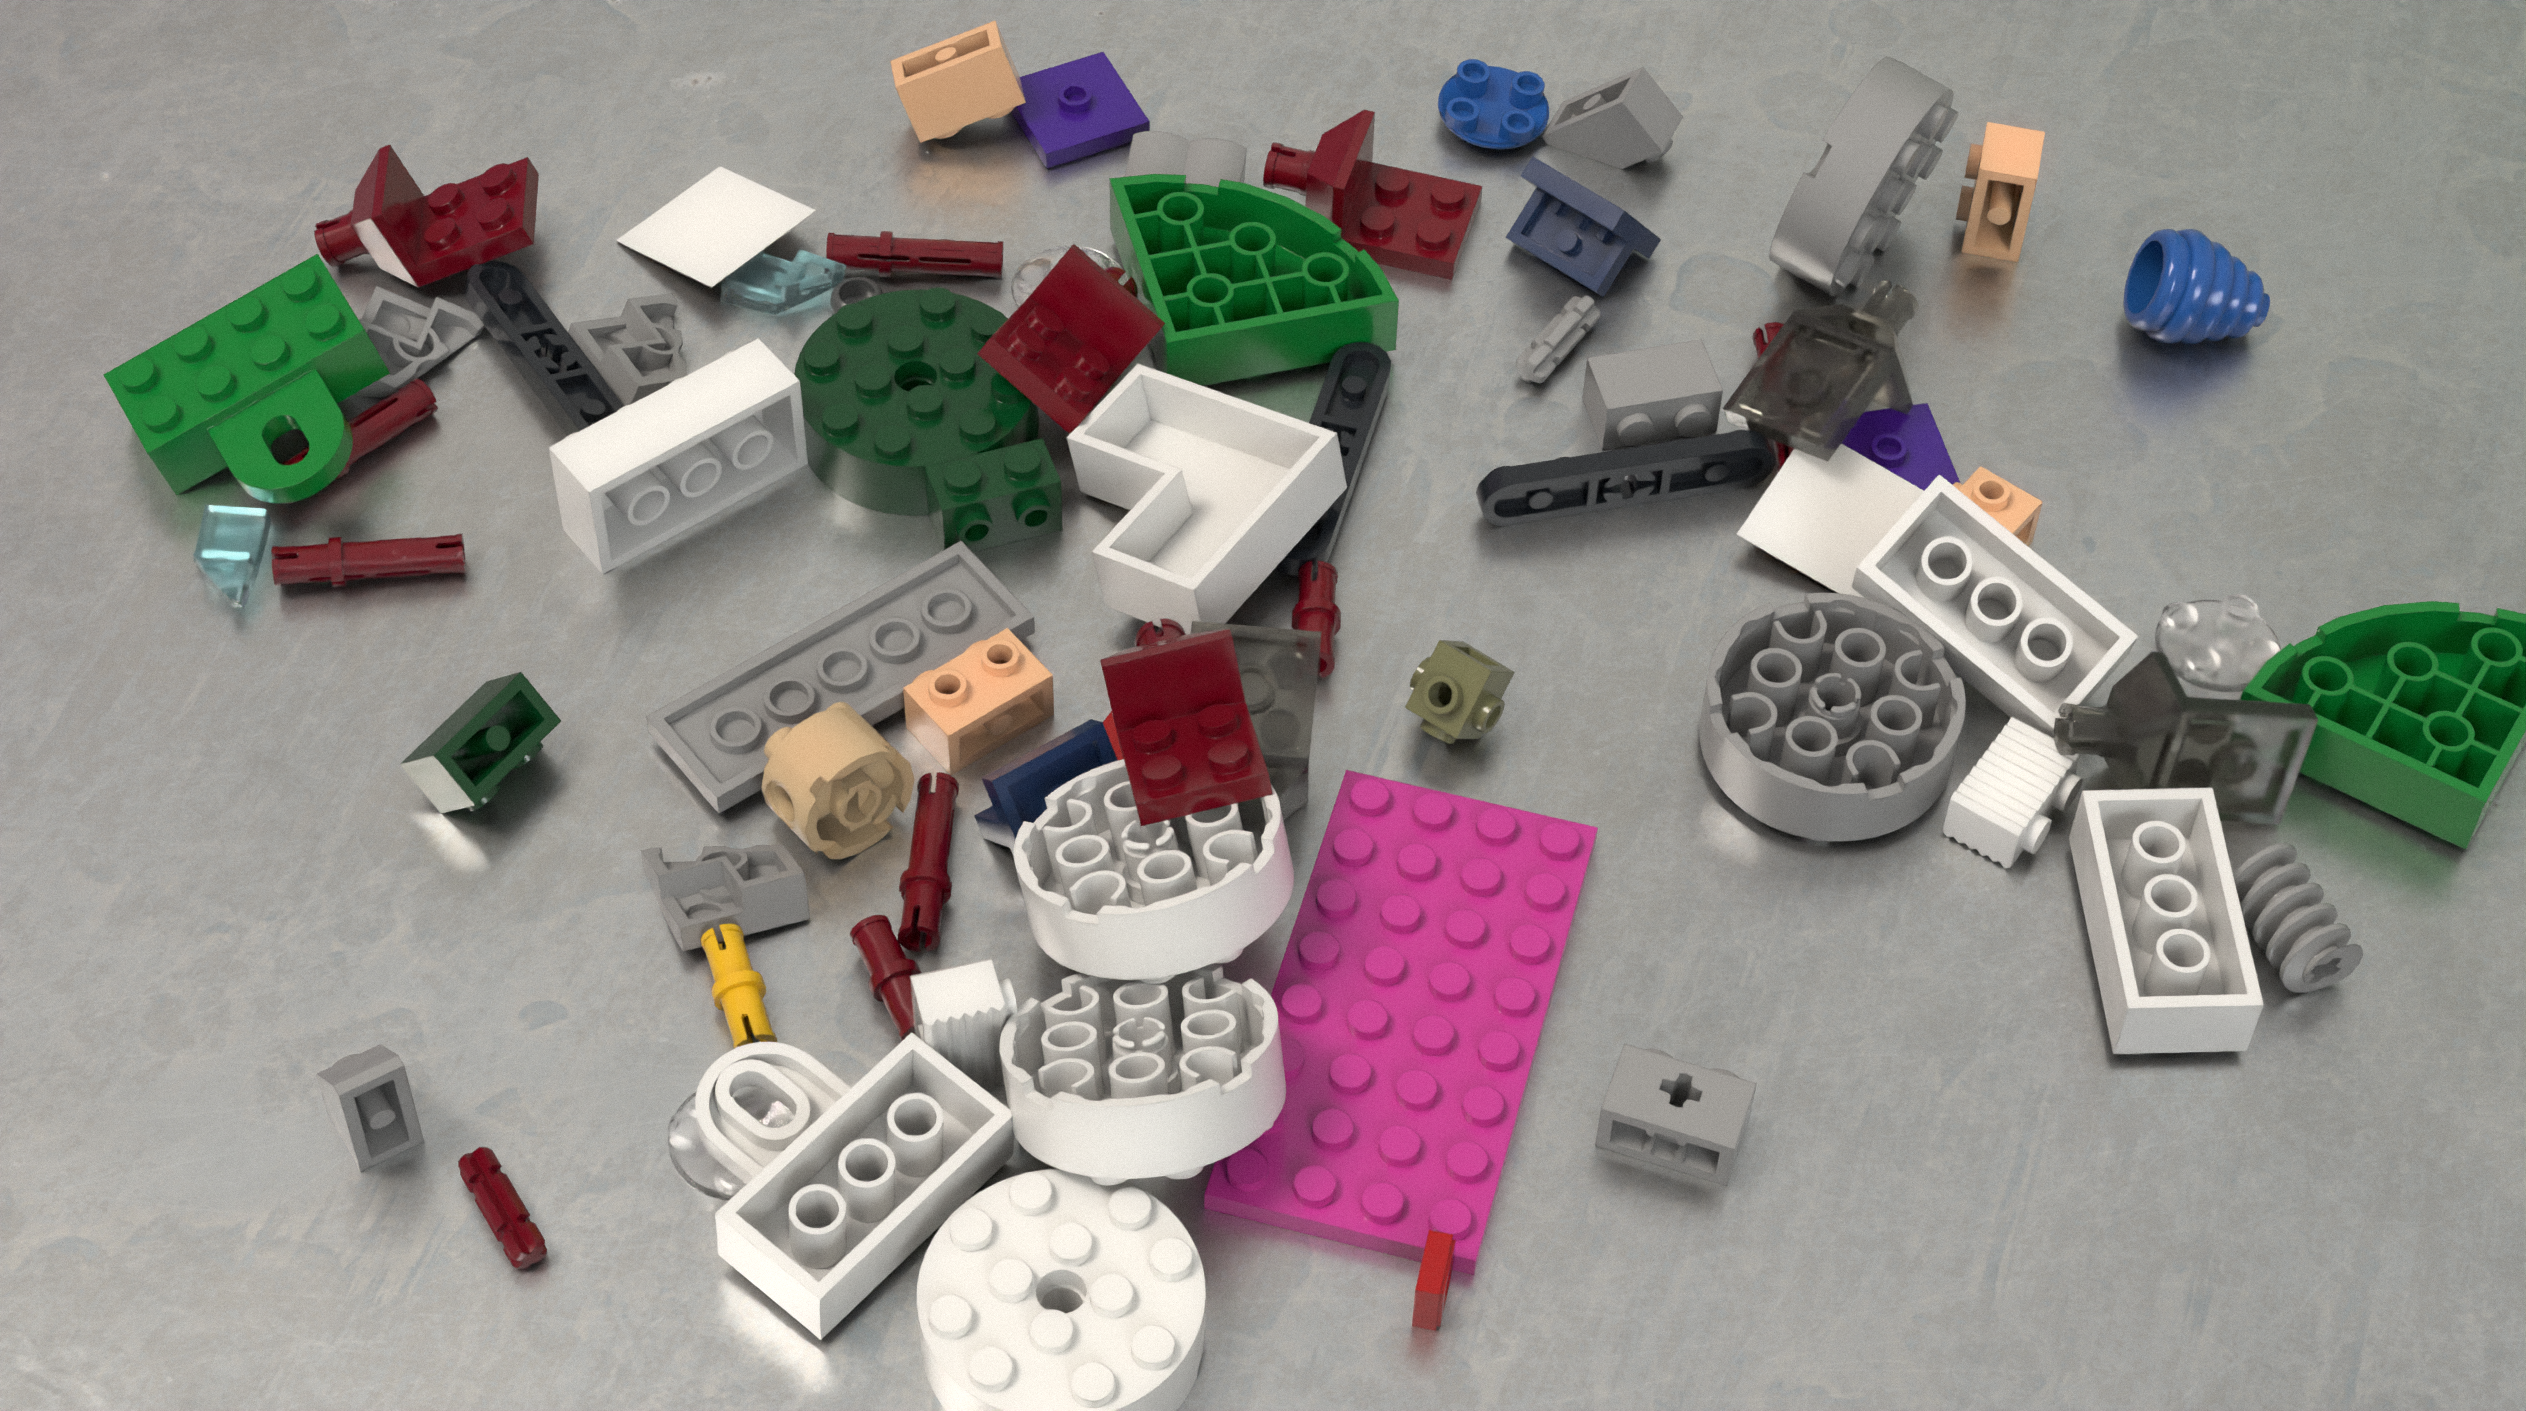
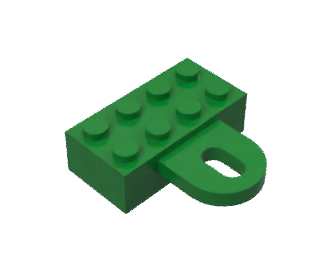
(248, 377)

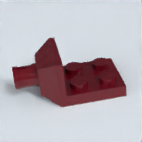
(1388, 211)
(433, 233)
(1072, 337)
(1184, 723)

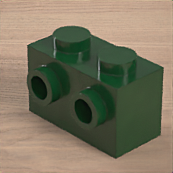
(995, 497)
(481, 744)

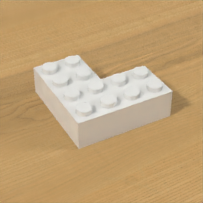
(1209, 491)

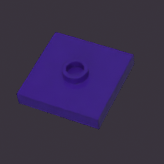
(1078, 110)
(1903, 444)

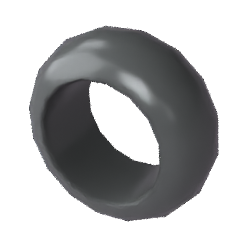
(853, 287)

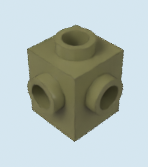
(1458, 692)

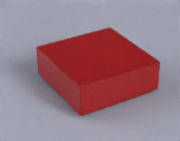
(1433, 1280)

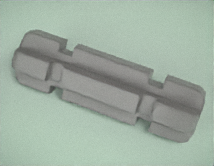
(1557, 339)

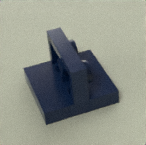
(1577, 229)
(1022, 785)

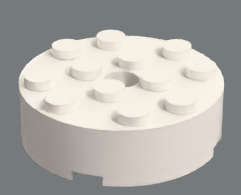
(1152, 895)
(1143, 1074)
(1061, 1299)

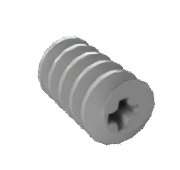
(2292, 922)

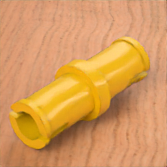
(737, 987)

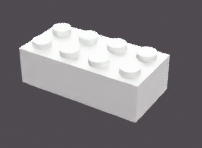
(679, 455)
(1995, 606)
(2164, 921)

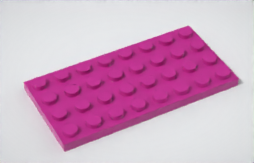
(1410, 1018)

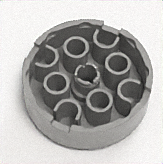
(1864, 176)
(1831, 717)

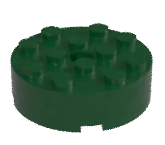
(902, 390)

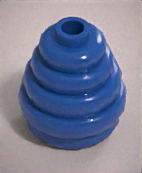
(2191, 290)

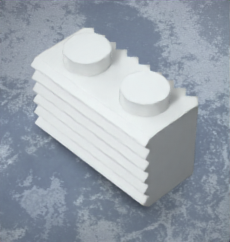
(2012, 793)
(963, 1016)

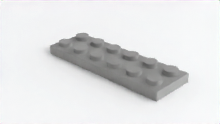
(850, 656)

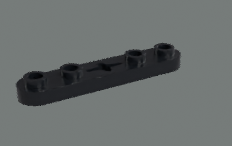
(527, 327)
(1350, 407)
(1598, 480)

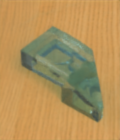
(777, 285)
(232, 549)

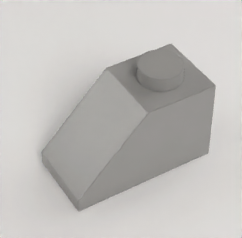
(1616, 122)
(371, 1105)

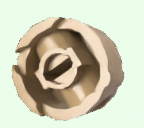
(835, 781)

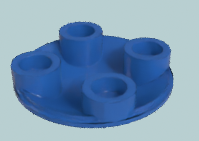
(1494, 105)

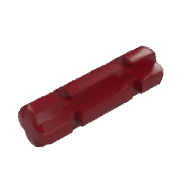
(502, 1208)

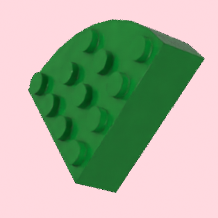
(1244, 278)
(2410, 708)

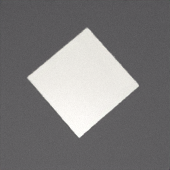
(716, 226)
(1828, 514)

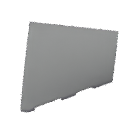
(413, 337)
(636, 349)
(727, 885)

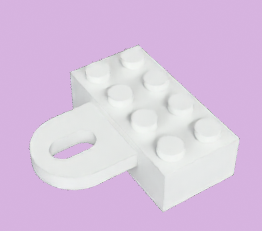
(853, 1173)

